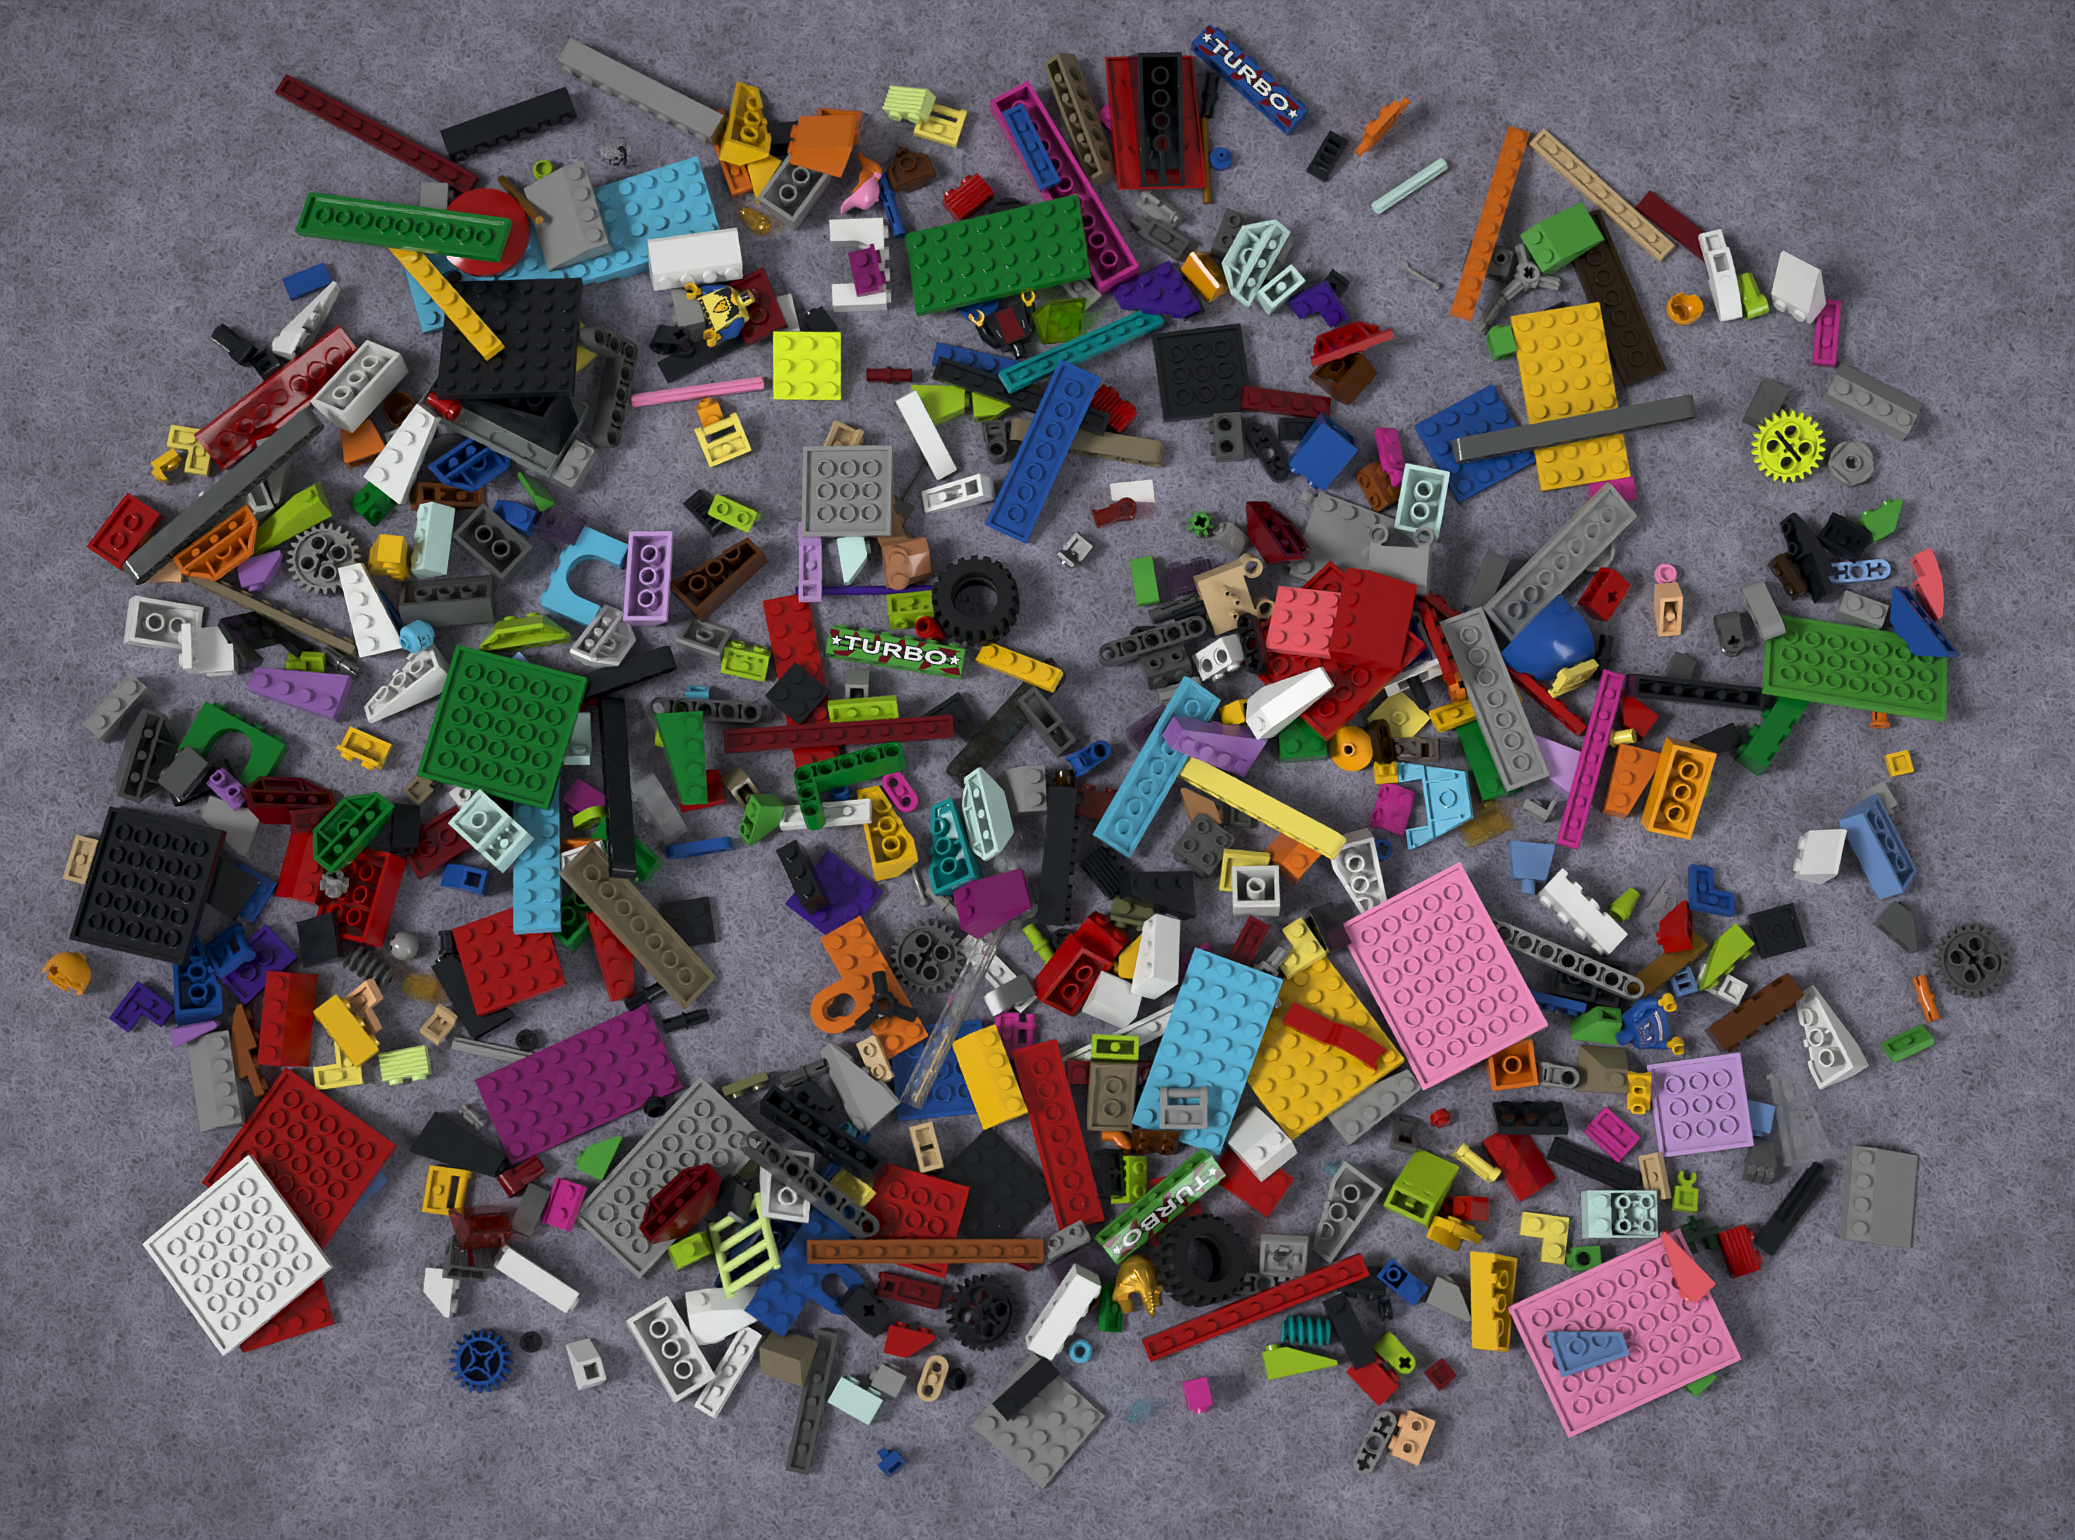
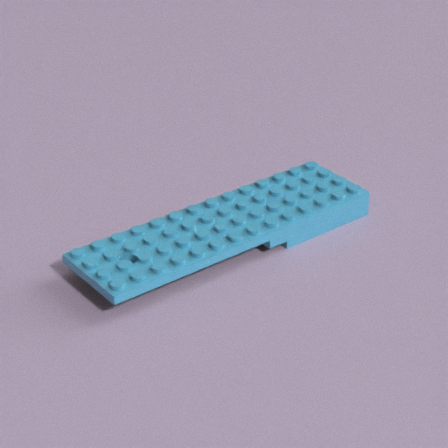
(635, 209)

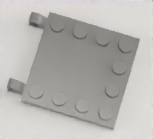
(1338, 534)

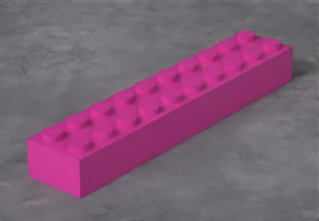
(1108, 254)

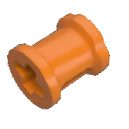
(1879, 720)

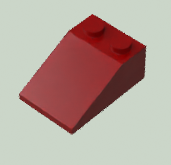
(1247, 1187)

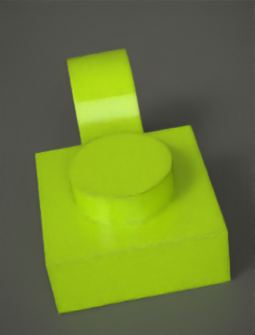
(307, 662)

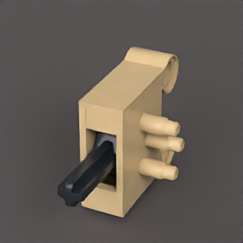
(1226, 595)

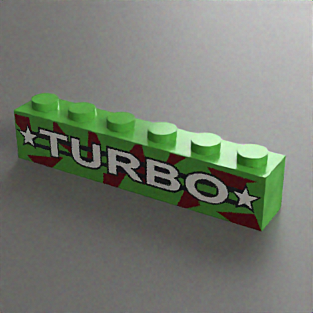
(895, 652)
(1160, 1206)

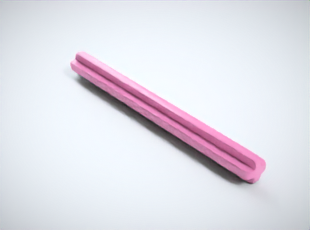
(697, 391)

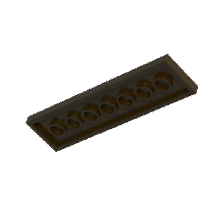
(1623, 320)

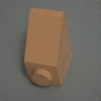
(1198, 804)

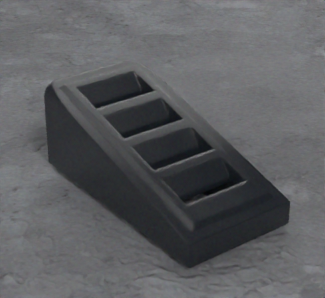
(1335, 139)
(716, 526)

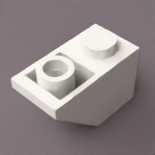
(441, 1291)
(585, 1364)

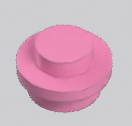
(1665, 574)

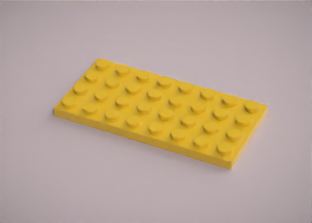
(1563, 376)

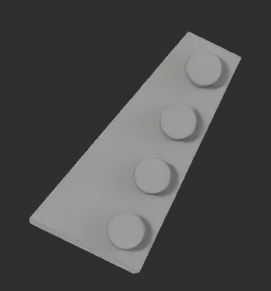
(1372, 1106)

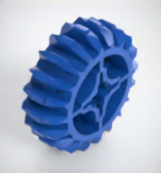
(493, 1378)

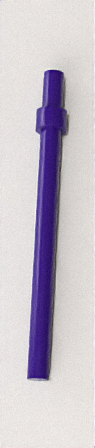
(868, 590)

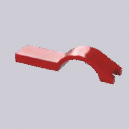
(1334, 1034)

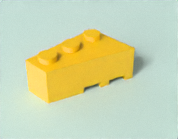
(390, 557)
(347, 1030)

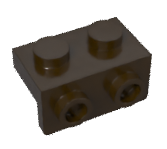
(1789, 575)

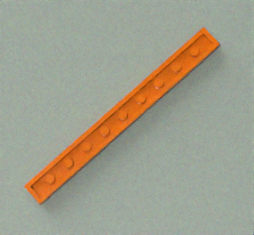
(1489, 224)

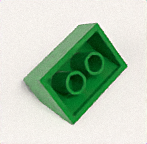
(646, 860)

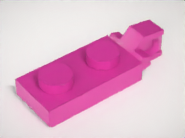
(1390, 454)

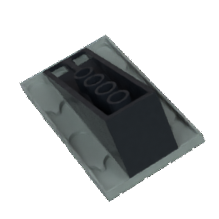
(523, 429)

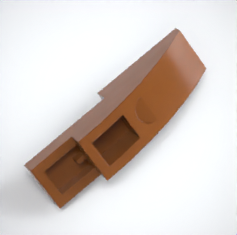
(244, 1042)

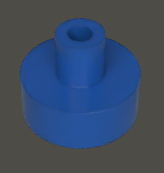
(1220, 159)

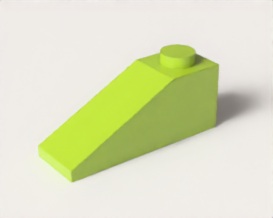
(1288, 1361)

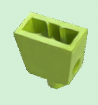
(690, 1250)

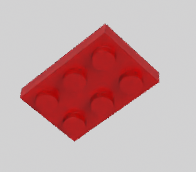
(125, 531)

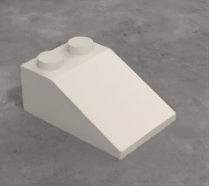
(1798, 288)
(157, 622)
(1819, 855)
(1259, 1143)
(778, 1199)

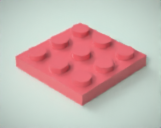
(1302, 622)

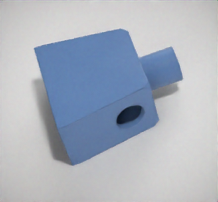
(1529, 863)

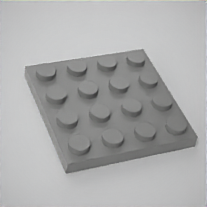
(847, 491)
(1044, 1430)

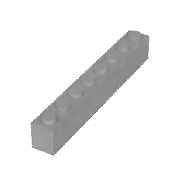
(642, 92)

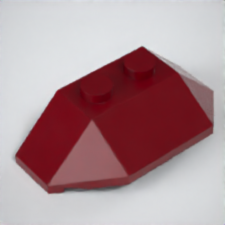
(1274, 534)
(274, 796)
(681, 1203)

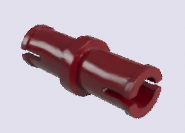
(889, 375)

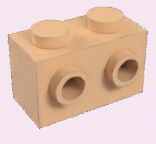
(1411, 1437)

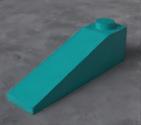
(951, 855)

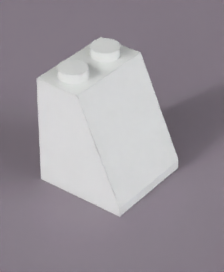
(1255, 891)

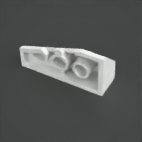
(410, 685)
(1284, 701)
(1360, 870)

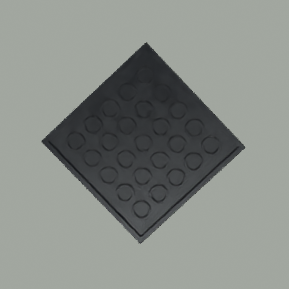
(540, 337)
(148, 886)

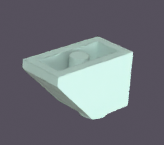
(853, 556)

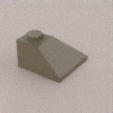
(1602, 1070)

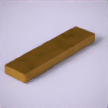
(1666, 967)

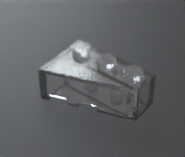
(657, 807)

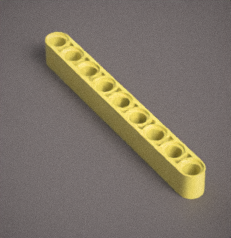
(1262, 807)

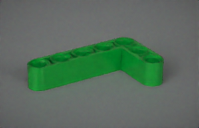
(840, 772)

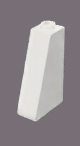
(535, 1278)

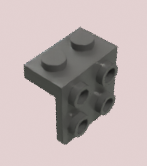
(1202, 846)

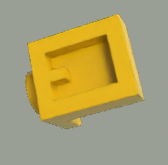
(167, 462)

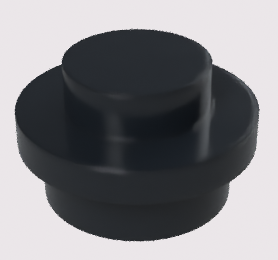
(654, 1106)
(955, 1379)

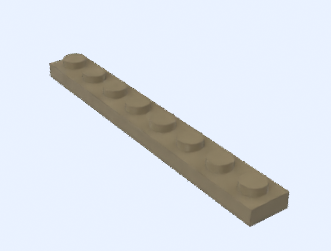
(282, 617)

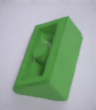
(537, 491)

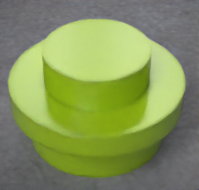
(542, 168)

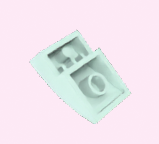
(491, 831)

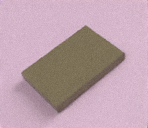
(1111, 1096)

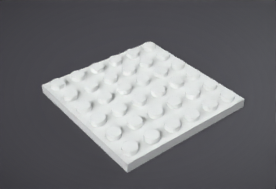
(237, 1255)

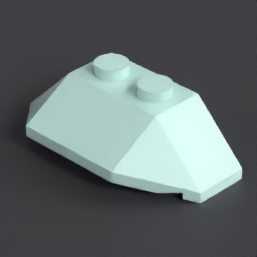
(1252, 258)
(985, 814)

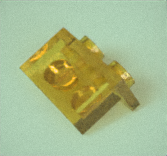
(1485, 824)

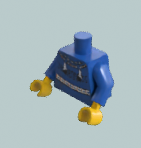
(1648, 1025)

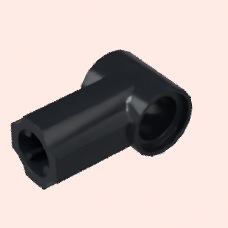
(238, 348)

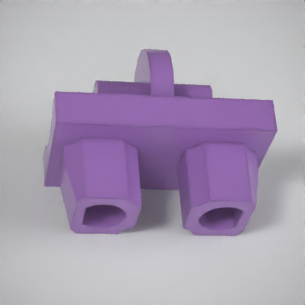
(227, 788)

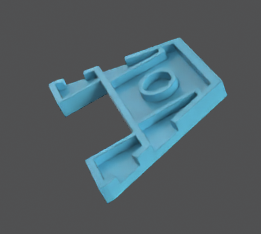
(1446, 800)

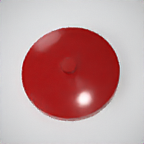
(497, 204)

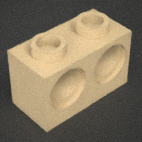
(926, 1148)

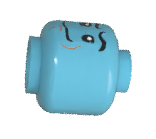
(416, 636)

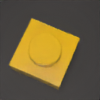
(1898, 763)

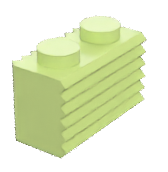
(909, 103)
(405, 1064)

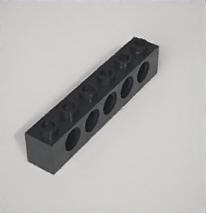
(823, 1136)

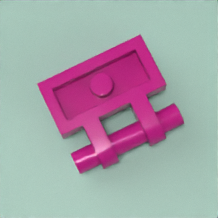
(1008, 1028)

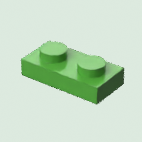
(1907, 1043)

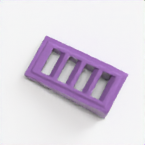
(186, 1033)

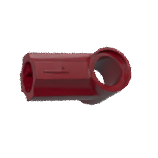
(515, 1179)

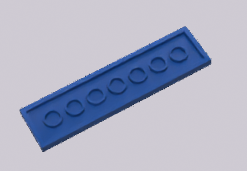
(1043, 451)

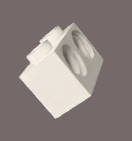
(1219, 658)

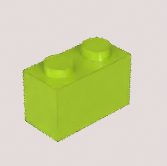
(1114, 1047)

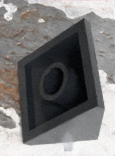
(1328, 928)

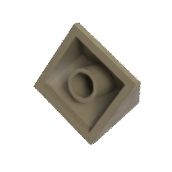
(787, 1357)

